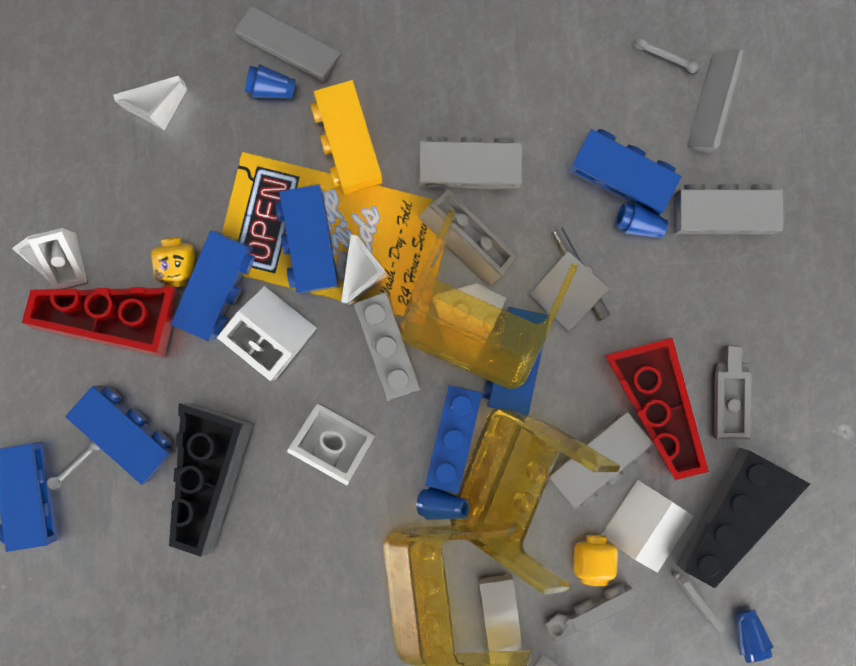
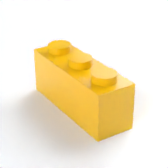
(346, 137)

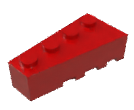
(119, 318)
(660, 397)

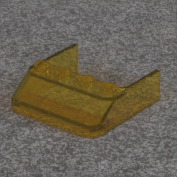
(471, 330)
(509, 480)
(421, 596)

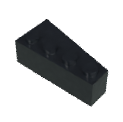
(205, 475)
(739, 515)

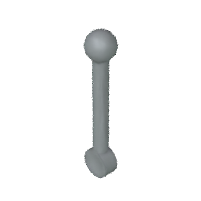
(692, 66)
(56, 481)

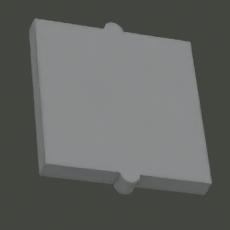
(580, 297)
(698, 602)

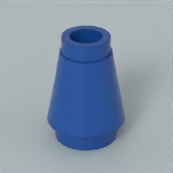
(268, 83)
(638, 220)
(441, 505)
(752, 637)

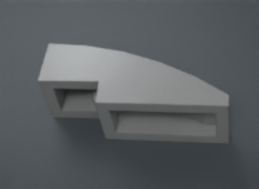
(500, 613)

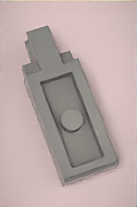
(732, 396)
(589, 613)

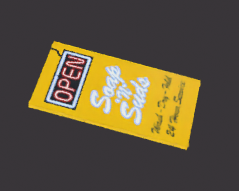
(378, 215)

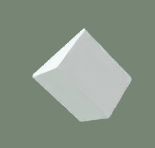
(331, 444)
(647, 526)

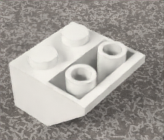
(267, 333)

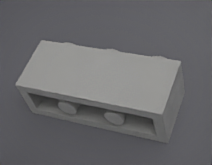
(470, 163)
(728, 210)
(387, 346)
(619, 441)

